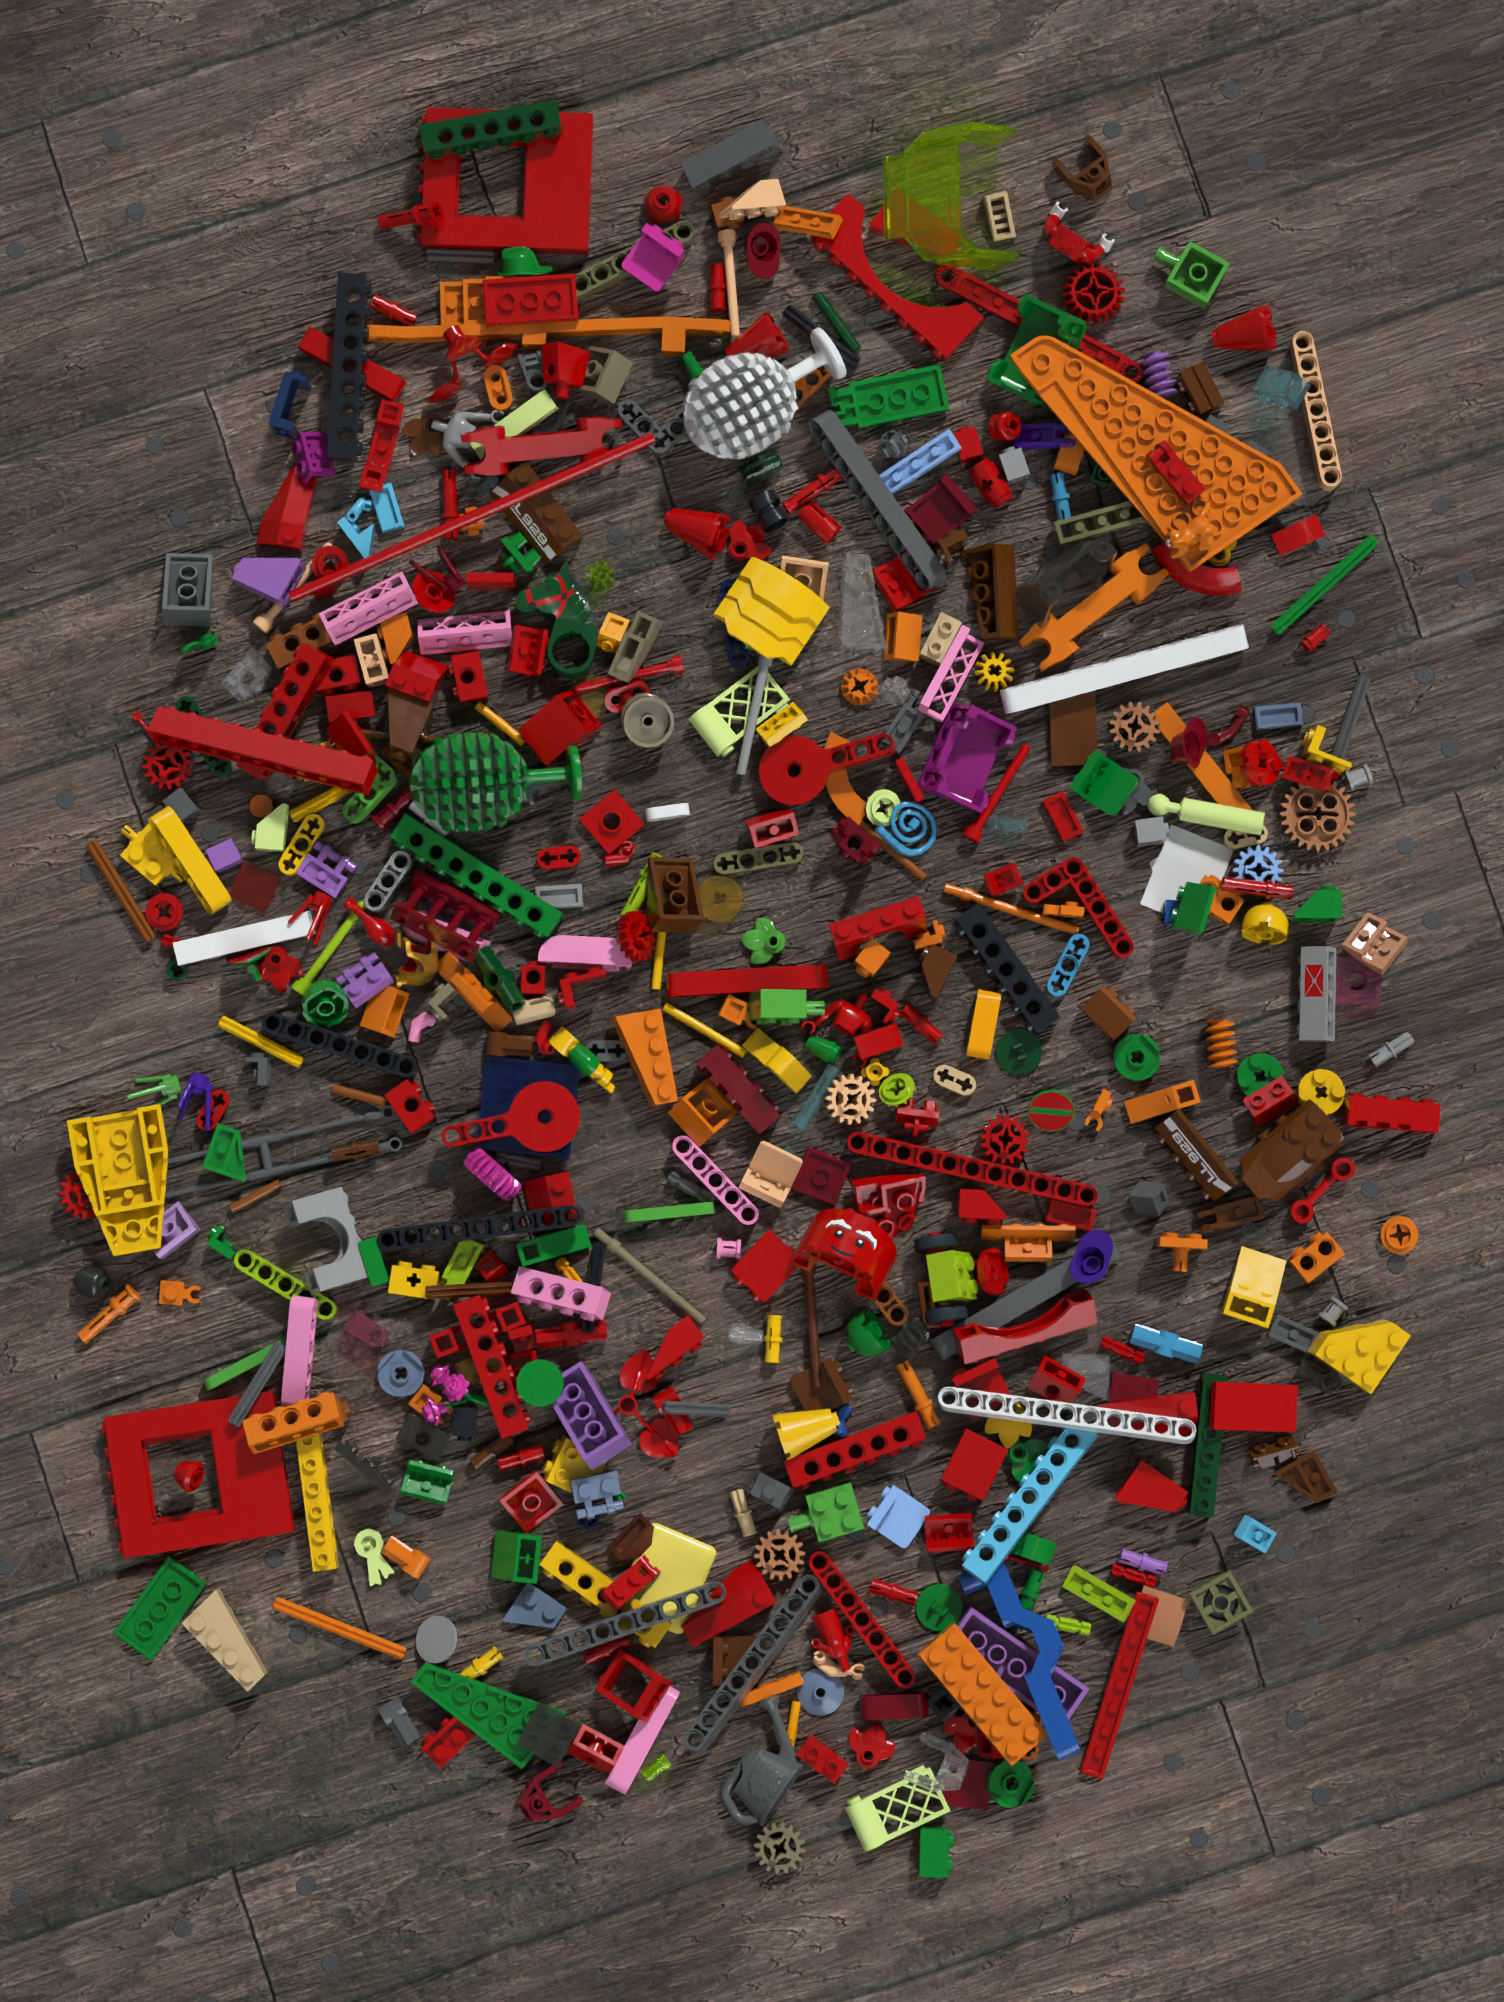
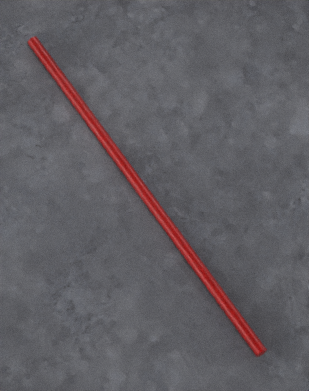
(472, 517)

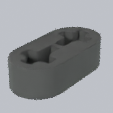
(607, 1044)

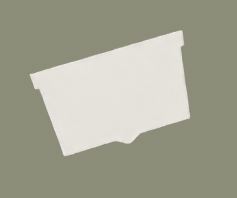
(1182, 860)

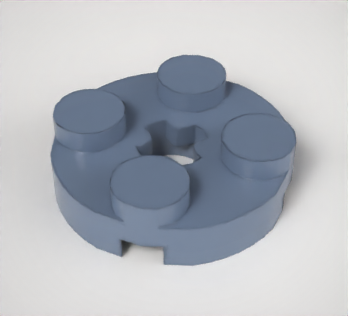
(387, 1373)

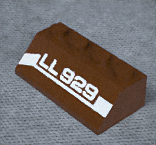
(539, 517)
(1195, 1155)

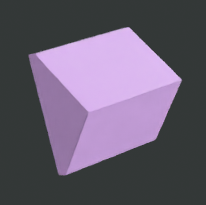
(176, 1230)

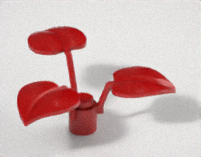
(458, 347)
(658, 1439)

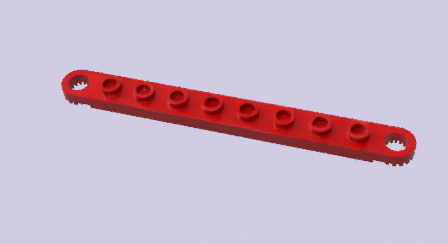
(1005, 307)

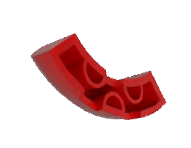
(1202, 579)

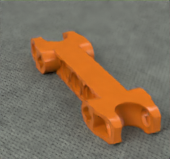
(1127, 582)

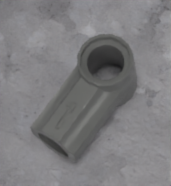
(397, 1717)

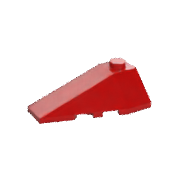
(289, 514)
(1175, 1405)

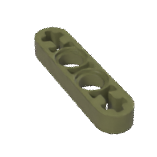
(757, 854)

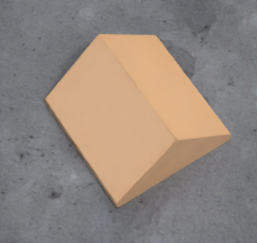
(808, 572)

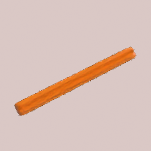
(339, 1628)

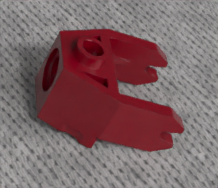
(847, 830)
(544, 1810)

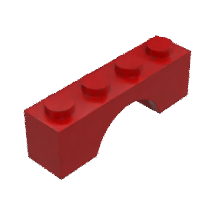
(453, 1339)

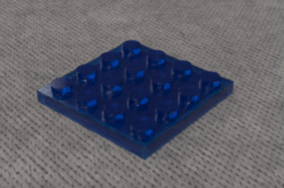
(502, 1083)

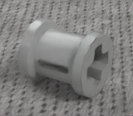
(1358, 777)
(1333, 1311)

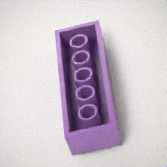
(1014, 1658)

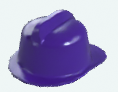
(1092, 1257)

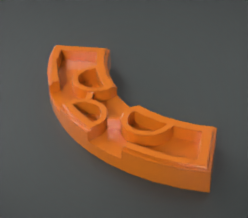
(839, 786)

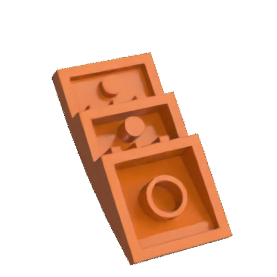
(464, 301)

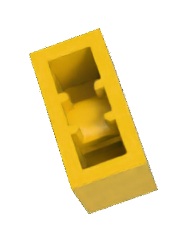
(400, 1276)

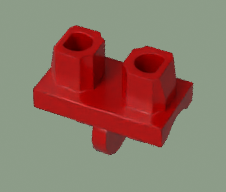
(917, 1119)

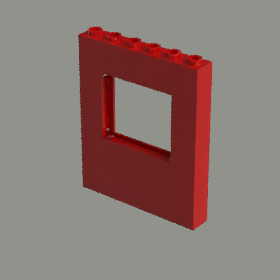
(553, 198)
(250, 1485)

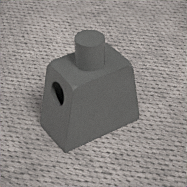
(769, 1489)

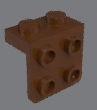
(829, 1396)

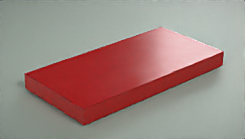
(530, 300)
(1253, 1406)

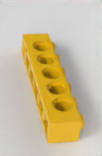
(317, 1503)
(560, 1553)

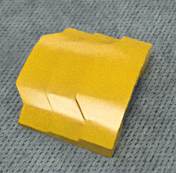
(771, 611)

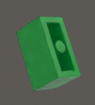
(934, 1851)

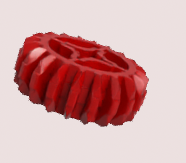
(1102, 293)

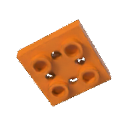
(1181, 1247)

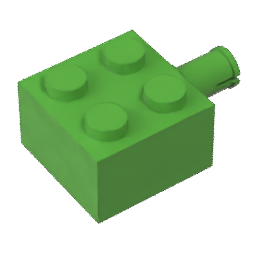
(1194, 273)
(781, 1005)
(830, 1512)

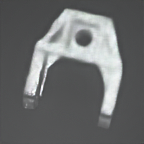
(251, 664)
(953, 1761)

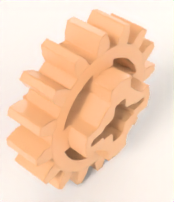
(842, 1105)

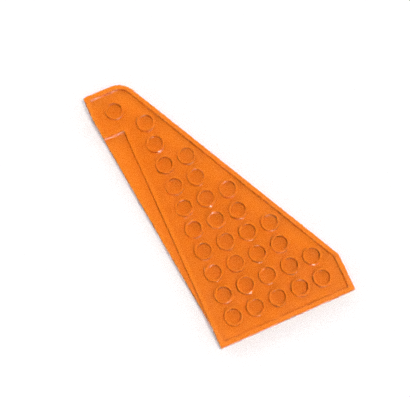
(1125, 421)

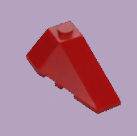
(744, 1597)

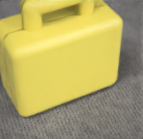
(682, 1565)

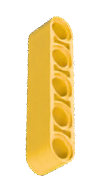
(189, 860)

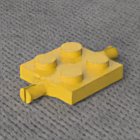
(149, 856)

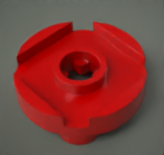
(1270, 762)

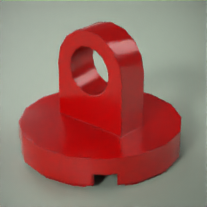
(992, 1271)

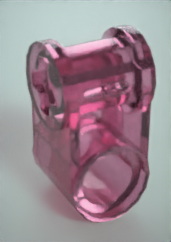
(362, 1327)

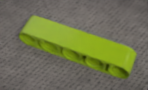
(277, 1276)

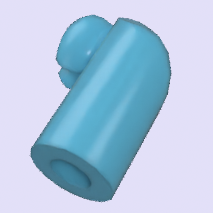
(357, 509)

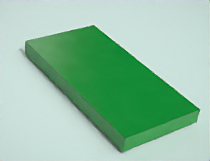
(160, 1608)

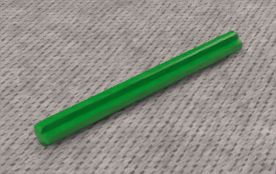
(1324, 585)

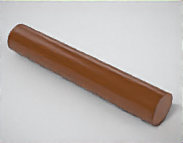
(359, 1095)
(255, 1196)

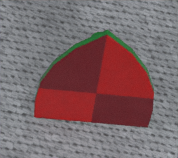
(250, 959)

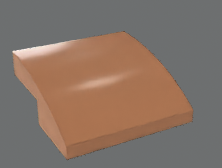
(1374, 943)
(1167, 1617)

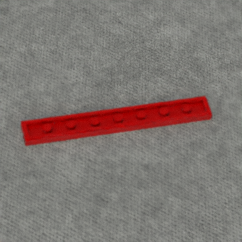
(1119, 1685)

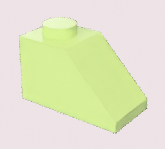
(272, 831)

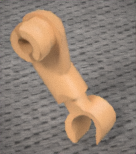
(829, 1667)

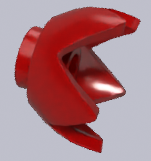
(659, 213)

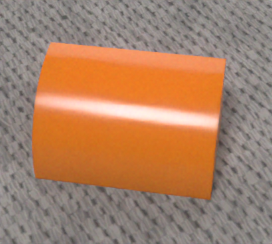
(903, 637)
(385, 1011)

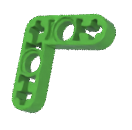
(382, 789)

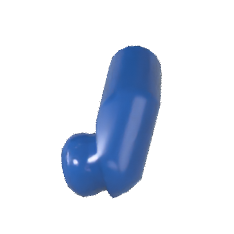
(842, 1413)

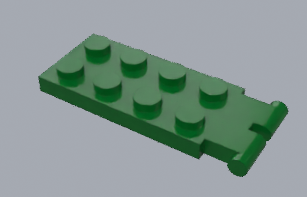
(890, 398)

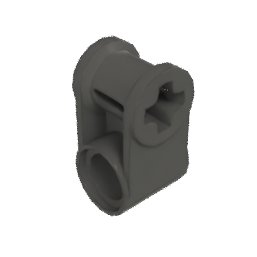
(533, 369)

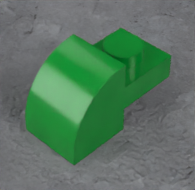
(1035, 1548)

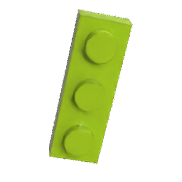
(1099, 1593)

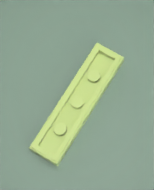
(524, 417)

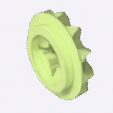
(872, 805)

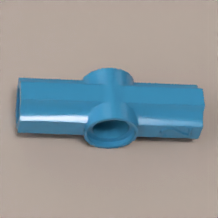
(1166, 1343)

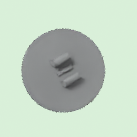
(436, 1639)

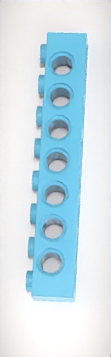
(985, 1570)

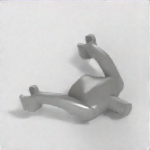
(457, 425)

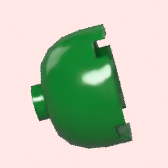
(325, 1003)
(865, 1334)

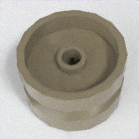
(633, 716)

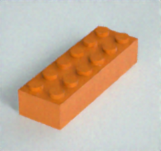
(982, 1694)

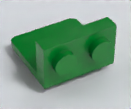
(1104, 783)

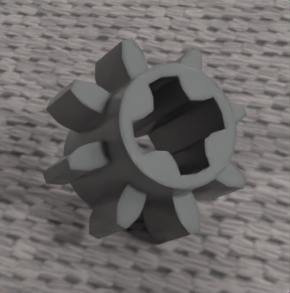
(893, 444)

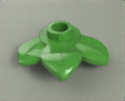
(760, 941)

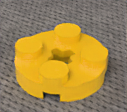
(1322, 1078)

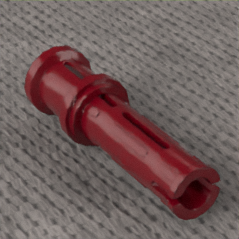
(392, 810)

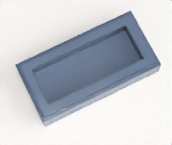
(1278, 716)

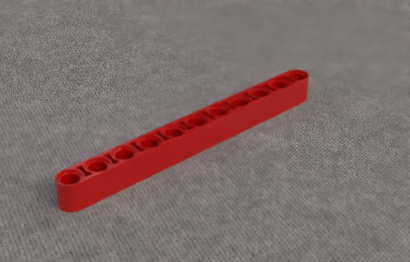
(983, 1169)

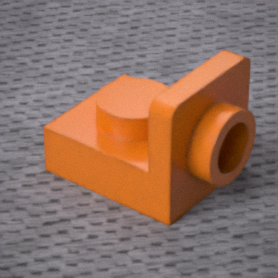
(926, 940)

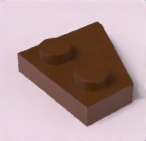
(1308, 1477)

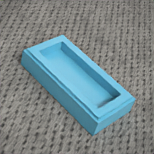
(387, 509)

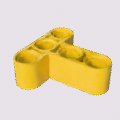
(777, 1060)

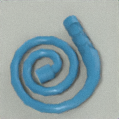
(912, 825)

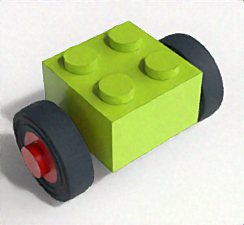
(949, 1278)

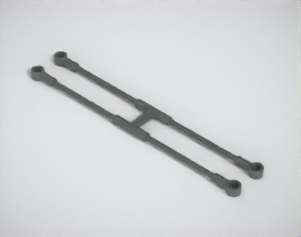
(263, 1141)

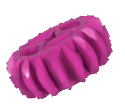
(492, 1174)

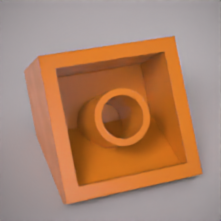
(702, 1112)

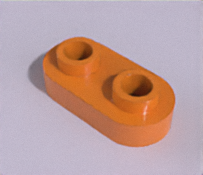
(498, 389)

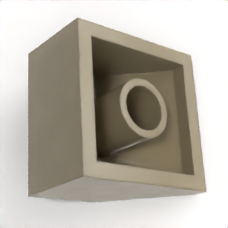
(604, 374)

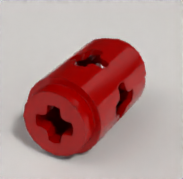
(982, 475)

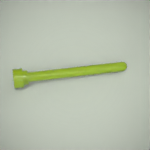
(303, 983)

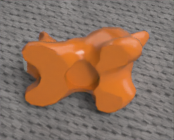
(1195, 533)

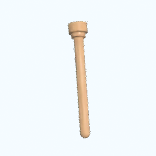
(727, 240)
(265, 621)

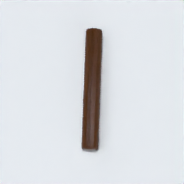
(468, 1290)

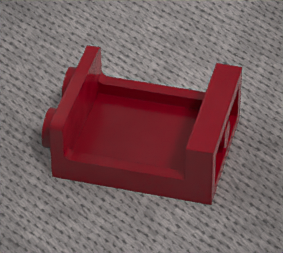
(940, 510)

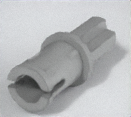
(1391, 1049)

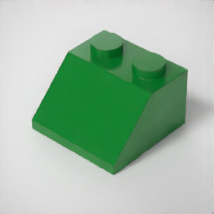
(1321, 906)
(1192, 908)

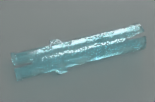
(815, 1098)

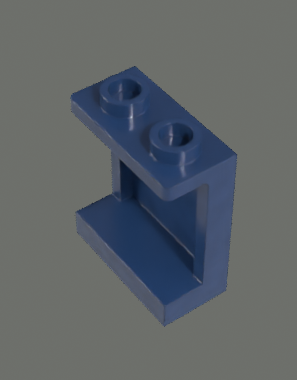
(279, 418)

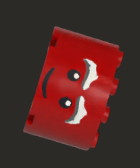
(848, 1245)

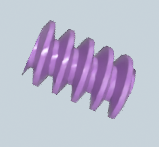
(1157, 374)

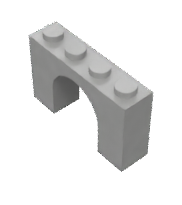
(332, 1209)

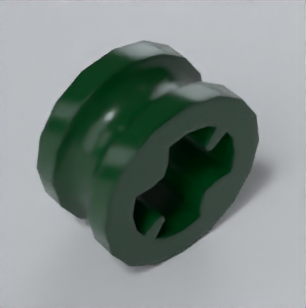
(171, 974)

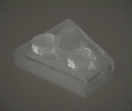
(1095, 1370)

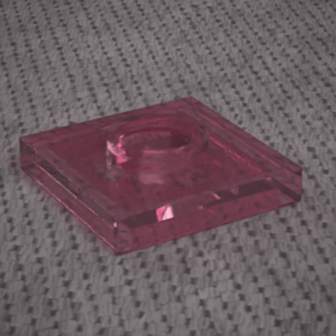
(1371, 991)

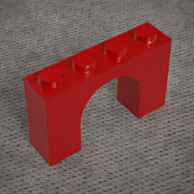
(854, 931)

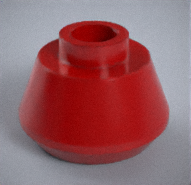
(189, 1475)

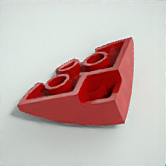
(889, 1199)

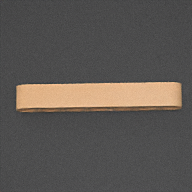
(1316, 422)

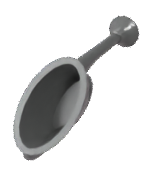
(764, 1774)

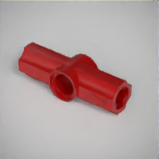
(569, 1335)

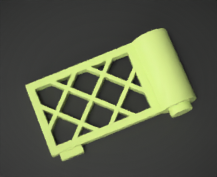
(716, 730)
(868, 1823)

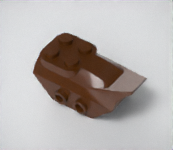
(1290, 1152)

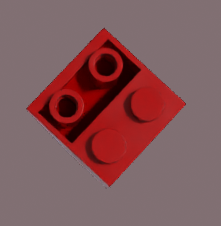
(978, 1205)

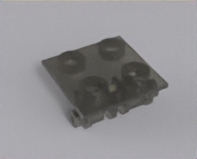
(548, 1734)

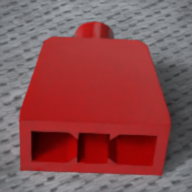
(564, 367)

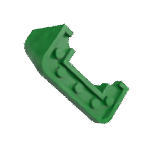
(1038, 320)

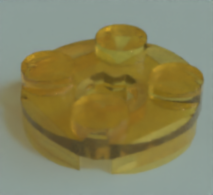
(733, 899)

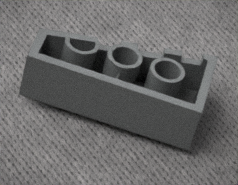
(731, 156)

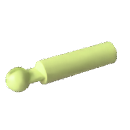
(1209, 814)

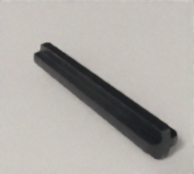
(808, 325)
(594, 1278)

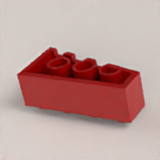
(1390, 1114)

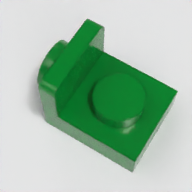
(224, 1247)

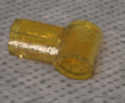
(469, 1370)

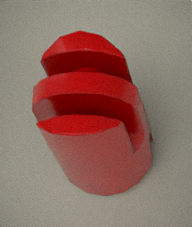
(819, 521)

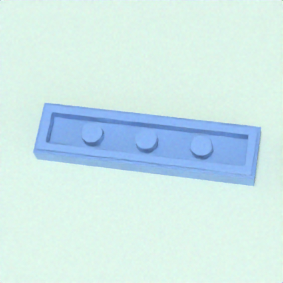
(920, 461)

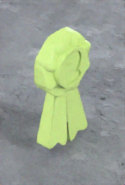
(369, 1545)

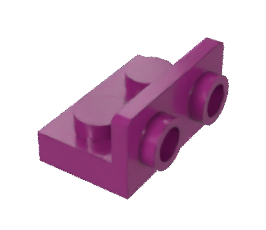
(311, 455)

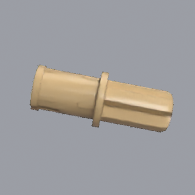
(743, 1513)

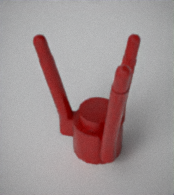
(320, 905)

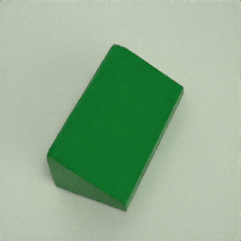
(373, 1261)

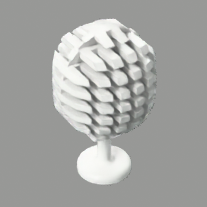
(750, 399)

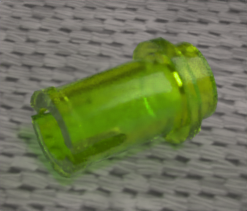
(656, 1768)

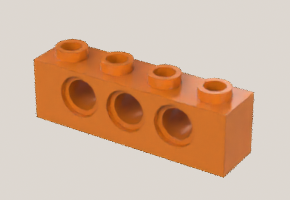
(305, 1426)

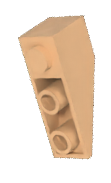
(760, 199)

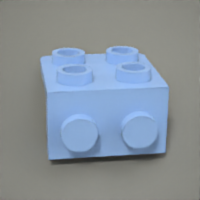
(897, 1516)

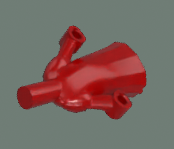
(835, 1644)

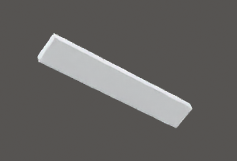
(242, 938)

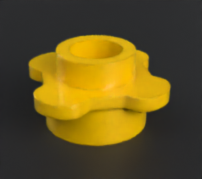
(881, 1071)

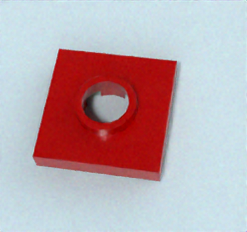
(607, 838)

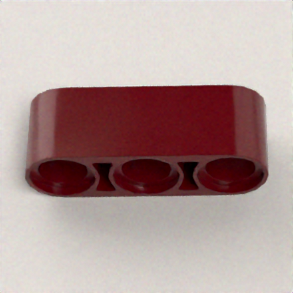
(894, 1706)

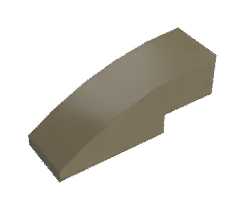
(635, 646)

